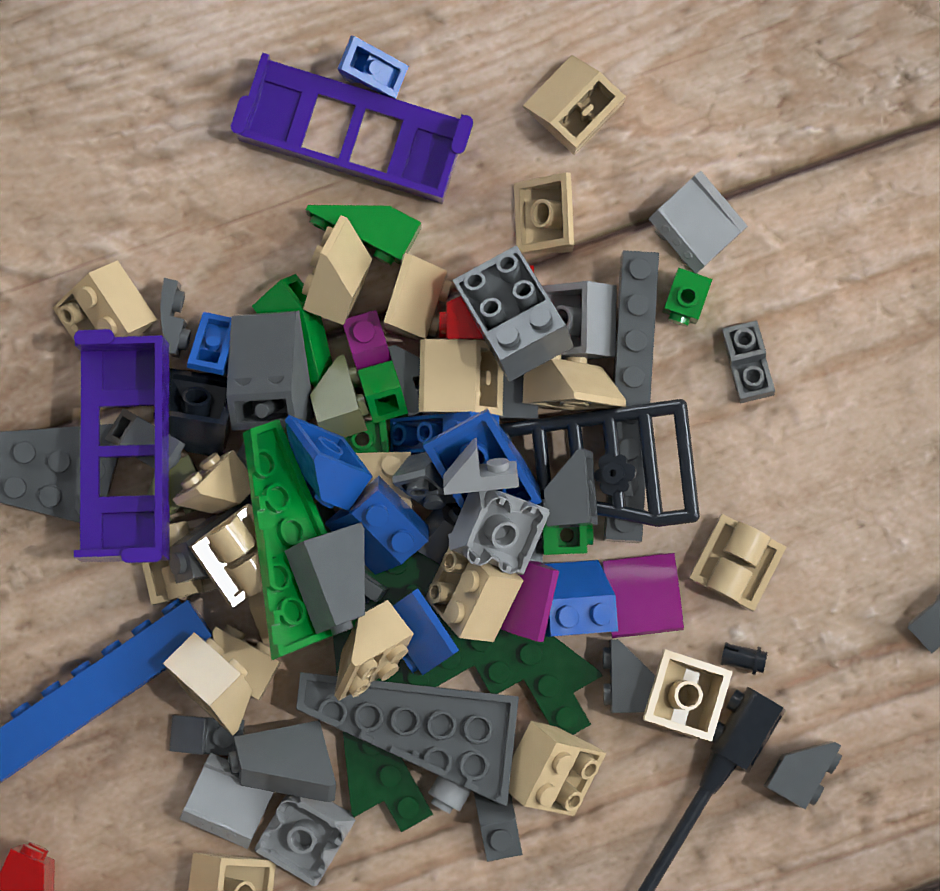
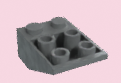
(513, 313)
(267, 370)

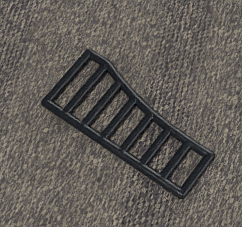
(608, 419)

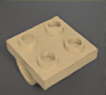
(231, 556)
(737, 562)
(161, 580)

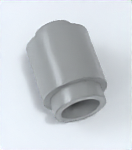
(448, 795)

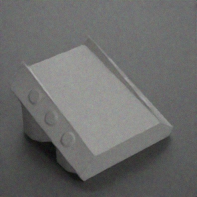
(697, 222)
(498, 530)
(223, 805)
(305, 836)

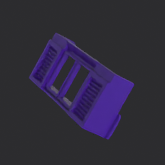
(282, 105)
(123, 374)

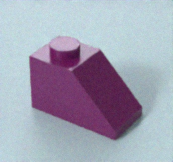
(366, 340)

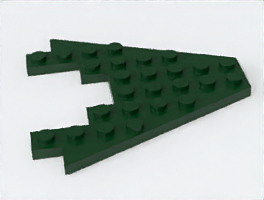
(547, 668)

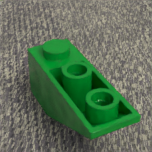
(378, 227)
(288, 296)

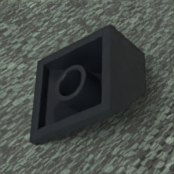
(198, 411)

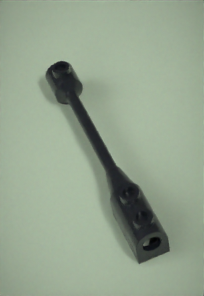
(734, 745)

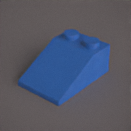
(491, 444)

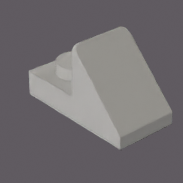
(469, 476)

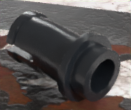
(744, 658)

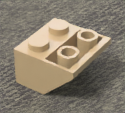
(575, 103)
(337, 273)
(105, 301)
(459, 377)
(472, 596)
(372, 650)
(553, 769)

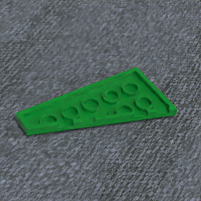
(282, 519)

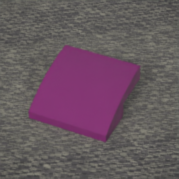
(645, 594)
(533, 602)

